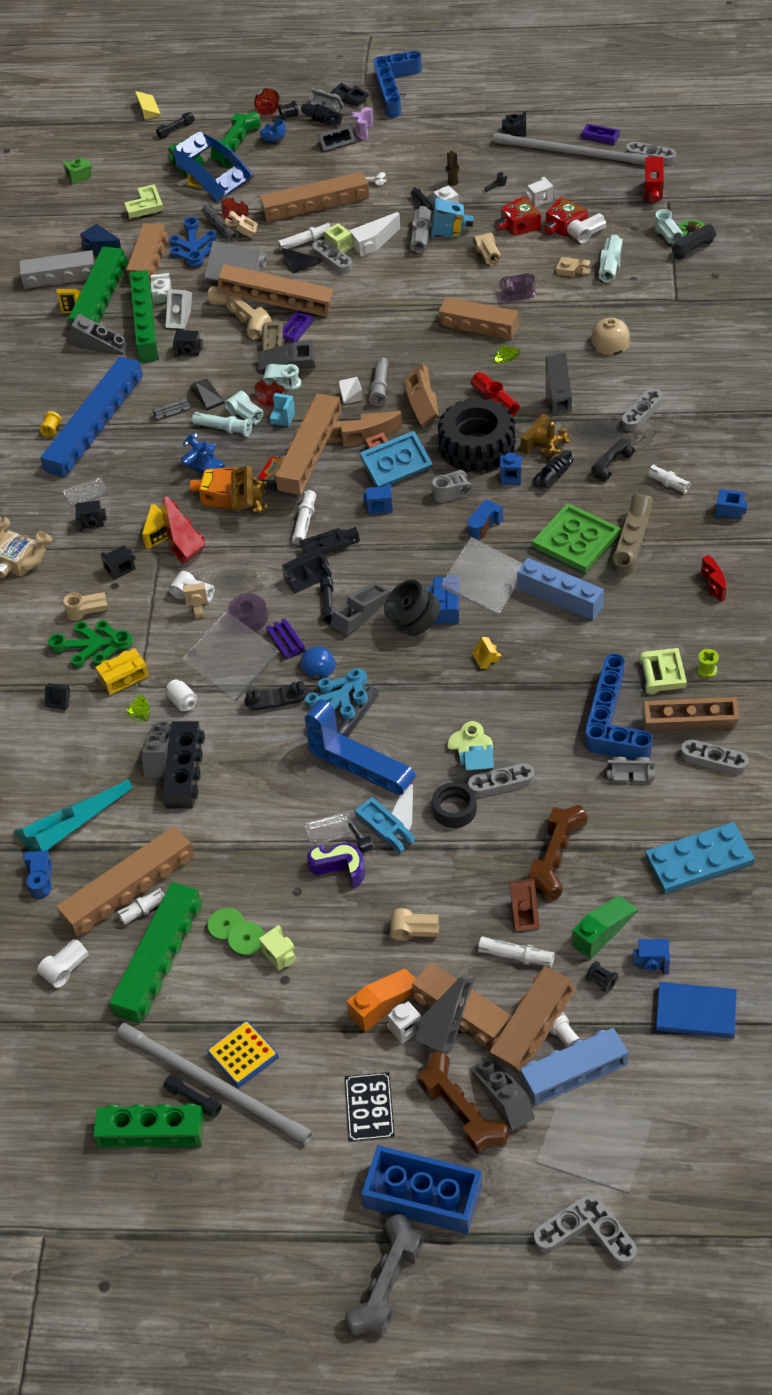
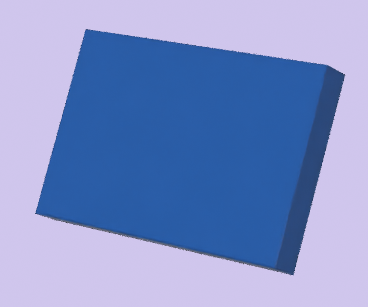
(696, 1010)

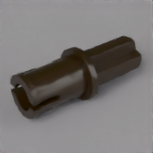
(452, 168)

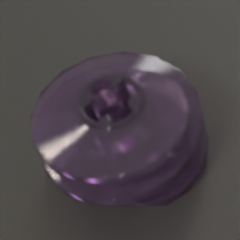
(249, 610)

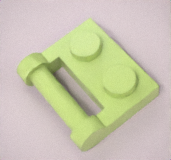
(670, 670)

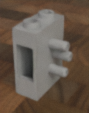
(235, 256)

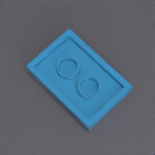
(395, 459)

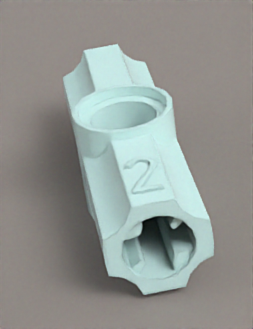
(610, 259)

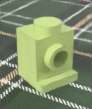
(339, 237)
(277, 948)

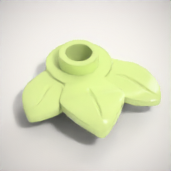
(463, 740)

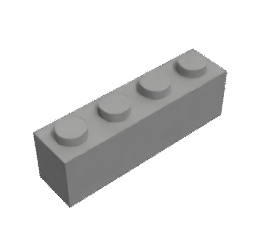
(56, 269)

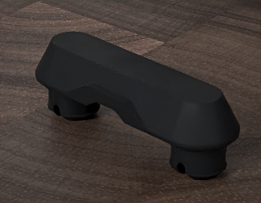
(691, 241)
(600, 468)
(276, 698)

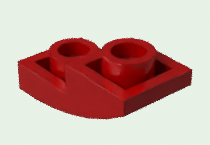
(717, 583)

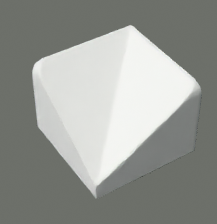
(350, 390)

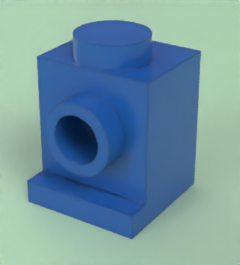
(510, 464)
(378, 499)
(730, 504)
(652, 954)

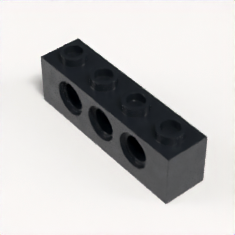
(182, 765)

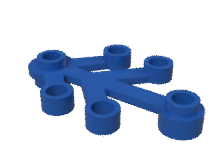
(194, 257)

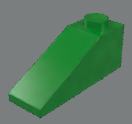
(601, 926)

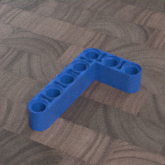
(393, 66)
(600, 733)
(352, 756)

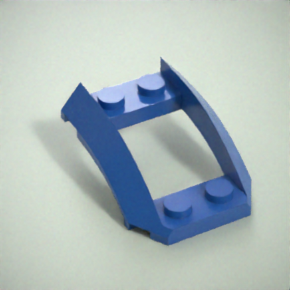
(222, 185)

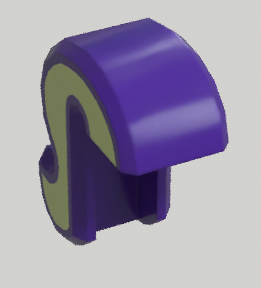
(338, 858)

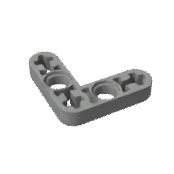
(584, 1221)

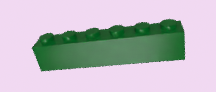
(100, 284)
(144, 316)
(155, 953)

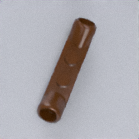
(559, 825)
(476, 1132)

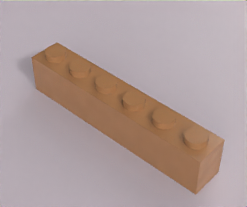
(314, 196)
(275, 290)
(308, 444)
(125, 881)

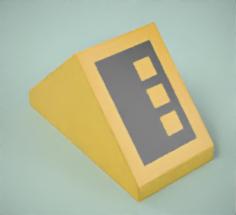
(67, 299)
(154, 528)

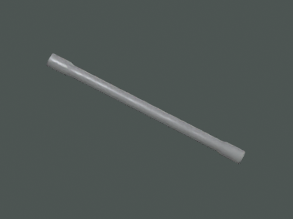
(506, 139)
(290, 1127)

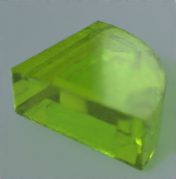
(506, 354)
(140, 708)

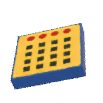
(242, 1054)

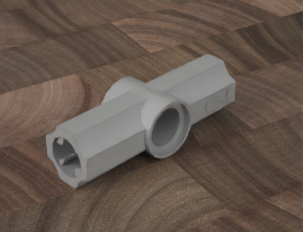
(421, 229)

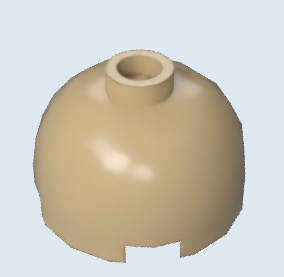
(610, 336)

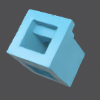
(477, 758)

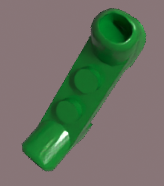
(240, 127)

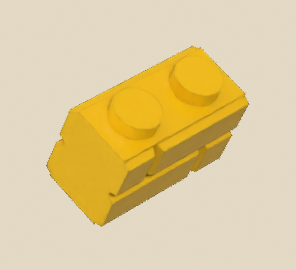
(122, 671)

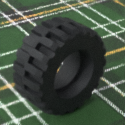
(476, 417)

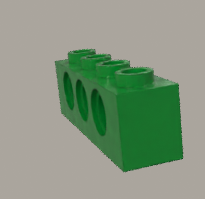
(160, 1134)

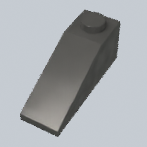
(442, 1021)

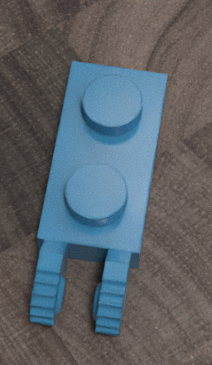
(384, 824)

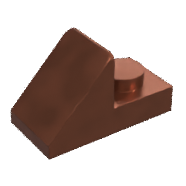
(524, 904)

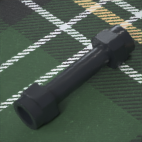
(163, 131)
(326, 586)
(209, 1105)

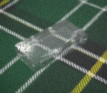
(85, 492)
(328, 828)

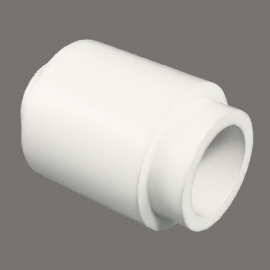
(181, 695)

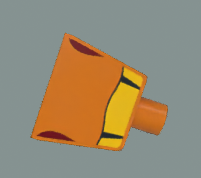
(214, 487)

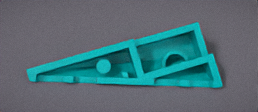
(56, 826)

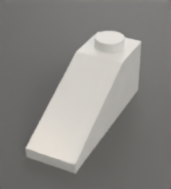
(374, 234)

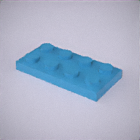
(699, 857)

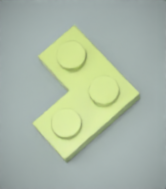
(147, 204)

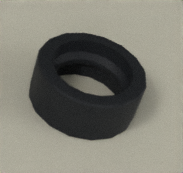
(450, 790)

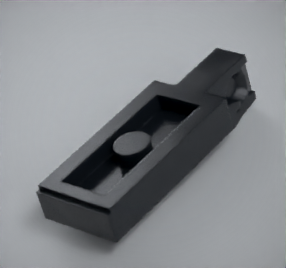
(330, 540)

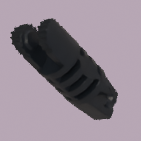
(322, 113)
(554, 469)

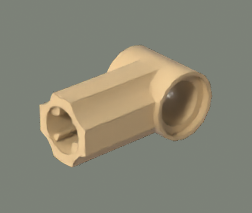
(486, 247)
(77, 605)
(406, 924)

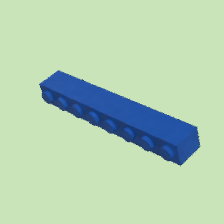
(91, 417)

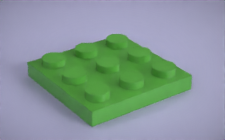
(576, 537)

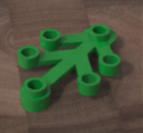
(118, 641)

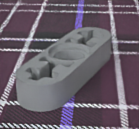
(642, 148)
(341, 263)
(655, 399)
(720, 765)
(507, 772)

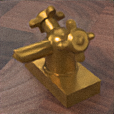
(543, 434)
(246, 490)

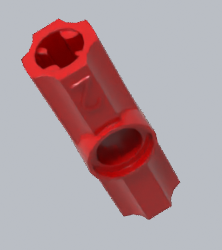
(495, 391)

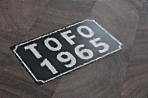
(369, 1106)

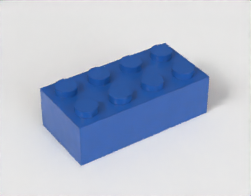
(422, 1189)

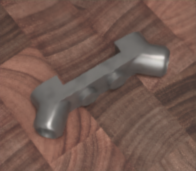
(377, 1312)

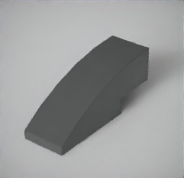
(359, 608)

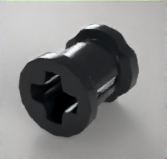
(288, 110)
(601, 977)

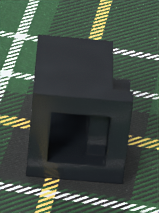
(515, 124)
(187, 343)
(89, 515)
(118, 562)

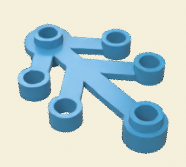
(354, 679)

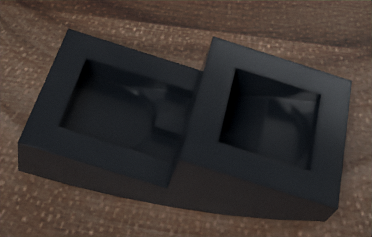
(350, 96)

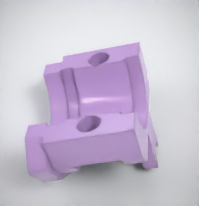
(364, 121)

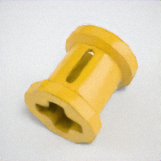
(50, 423)

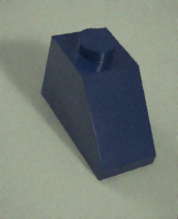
(98, 237)

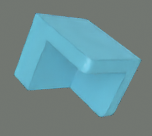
(283, 411)

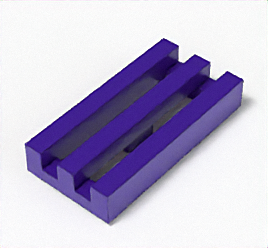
(600, 134)
(298, 328)
(279, 627)

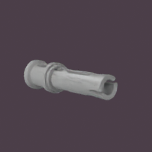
(379, 386)

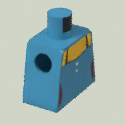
(448, 219)

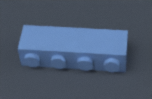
(560, 589)
(574, 1066)

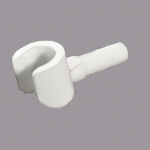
(378, 179)

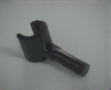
(500, 181)
(365, 843)

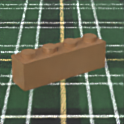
(148, 249)
(478, 318)
(690, 714)
(481, 1017)
(533, 1019)

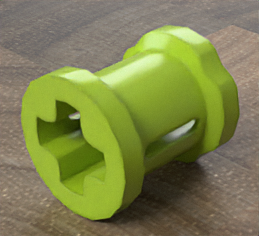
(708, 659)

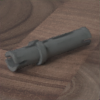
(216, 219)

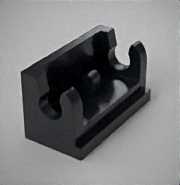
(306, 570)

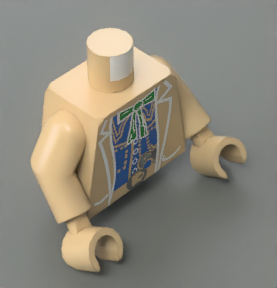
(19, 552)

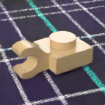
(244, 225)
(570, 267)
(195, 596)

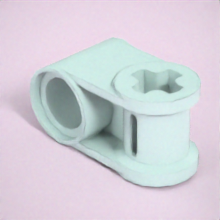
(283, 376)

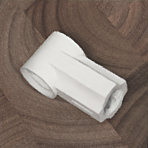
(582, 230)
(185, 578)
(58, 968)

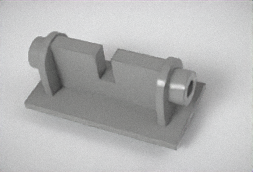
(329, 100)
(639, 768)

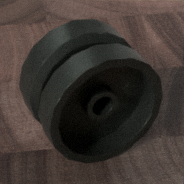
(412, 607)

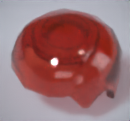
(267, 101)
(230, 205)
(265, 393)

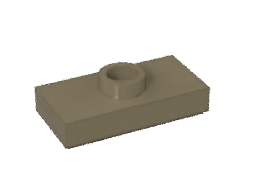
(272, 335)

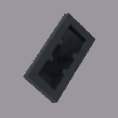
(336, 138)
(299, 261)
(206, 394)

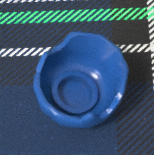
(274, 133)
(317, 661)

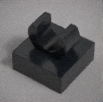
(57, 696)

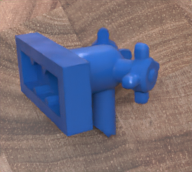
(201, 455)

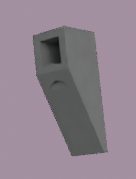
(95, 337)
(297, 353)
(557, 383)
(156, 750)
(504, 1093)

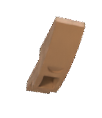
(421, 396)
(371, 424)

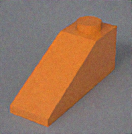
(379, 998)

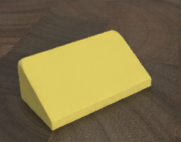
(147, 105)

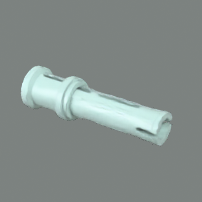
(229, 424)

